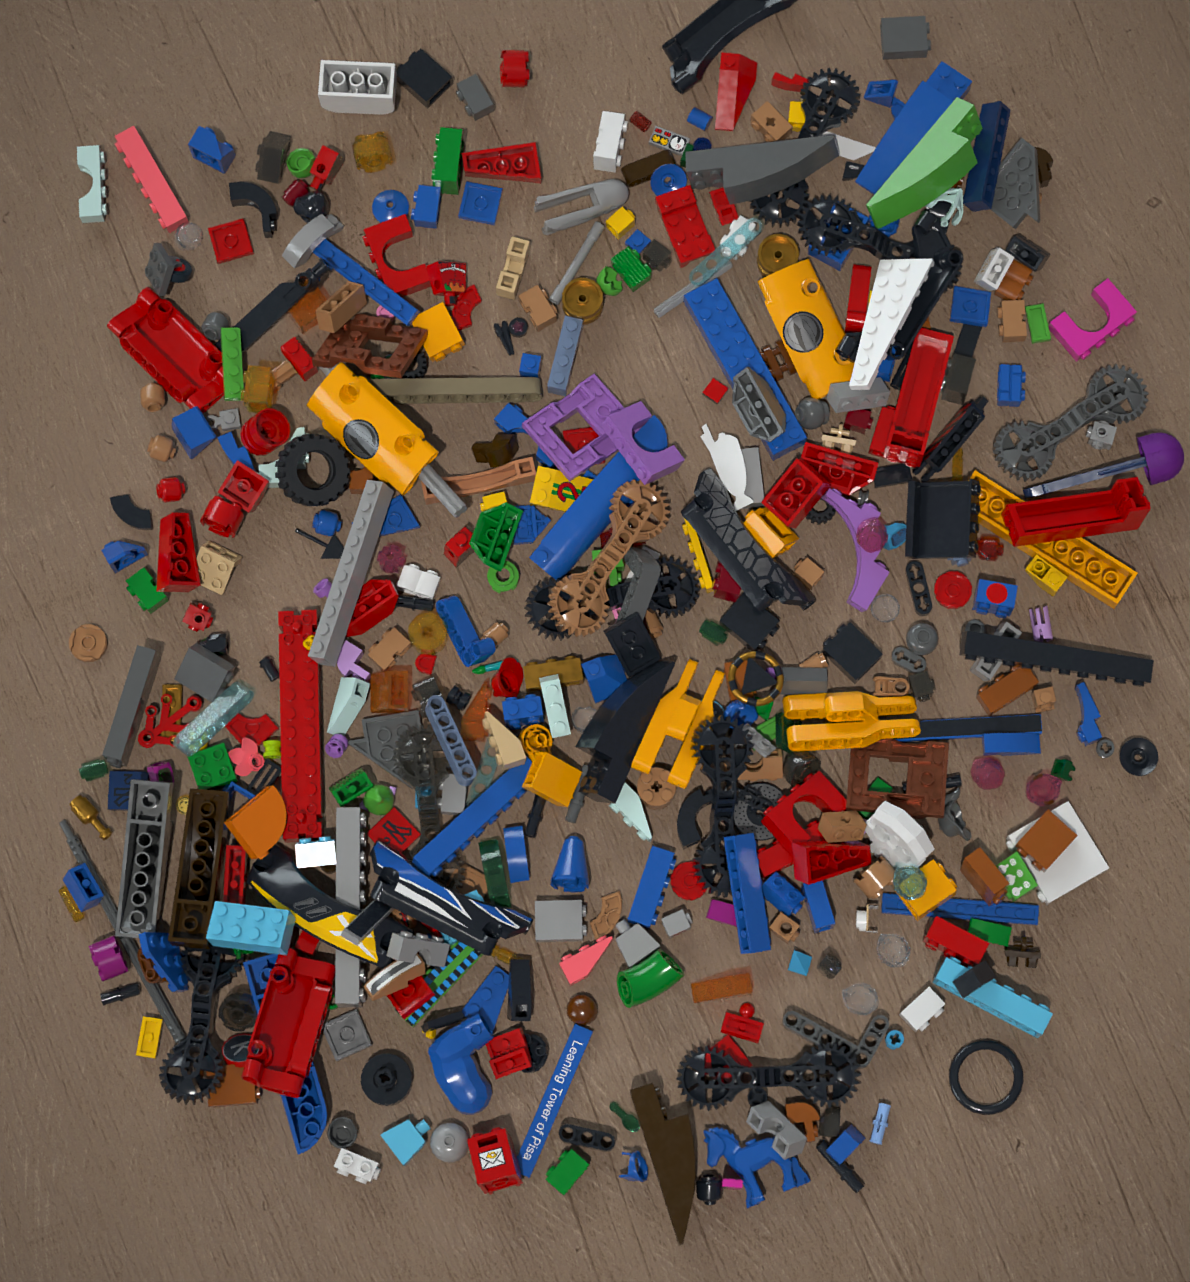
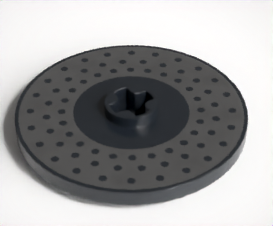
(749, 821)

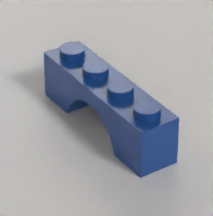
(510, 422)

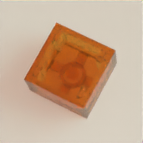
(304, 311)

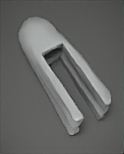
(604, 195)

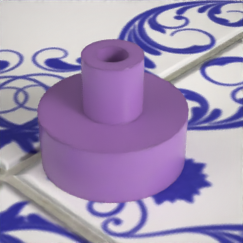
(322, 588)

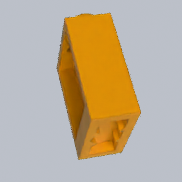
(770, 531)

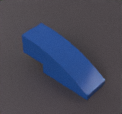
(233, 452)
(1011, 744)

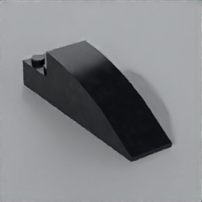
(618, 731)

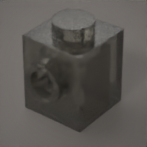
(657, 256)
(921, 686)

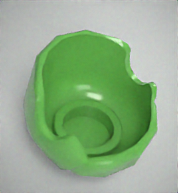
(607, 281)

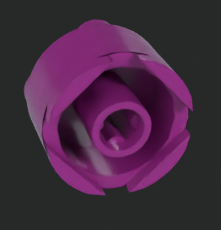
(108, 958)

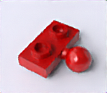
(742, 1026)

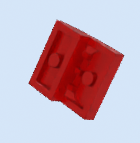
(508, 1053)

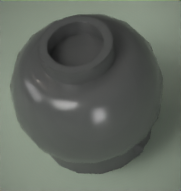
(812, 413)
(922, 639)

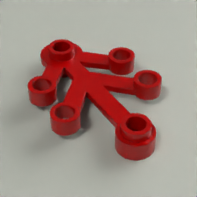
(166, 722)

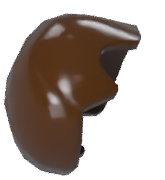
(582, 1010)

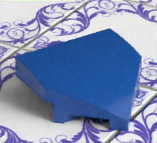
(530, 525)

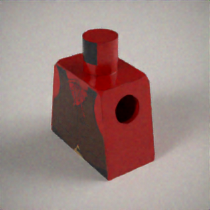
(327, 161)
(459, 547)

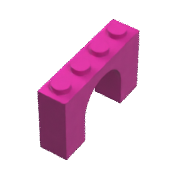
(1080, 342)

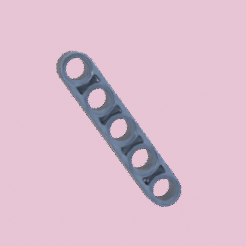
(450, 749)

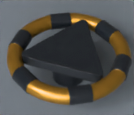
(755, 678)

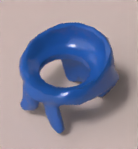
(634, 1175)

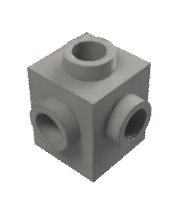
(1101, 435)

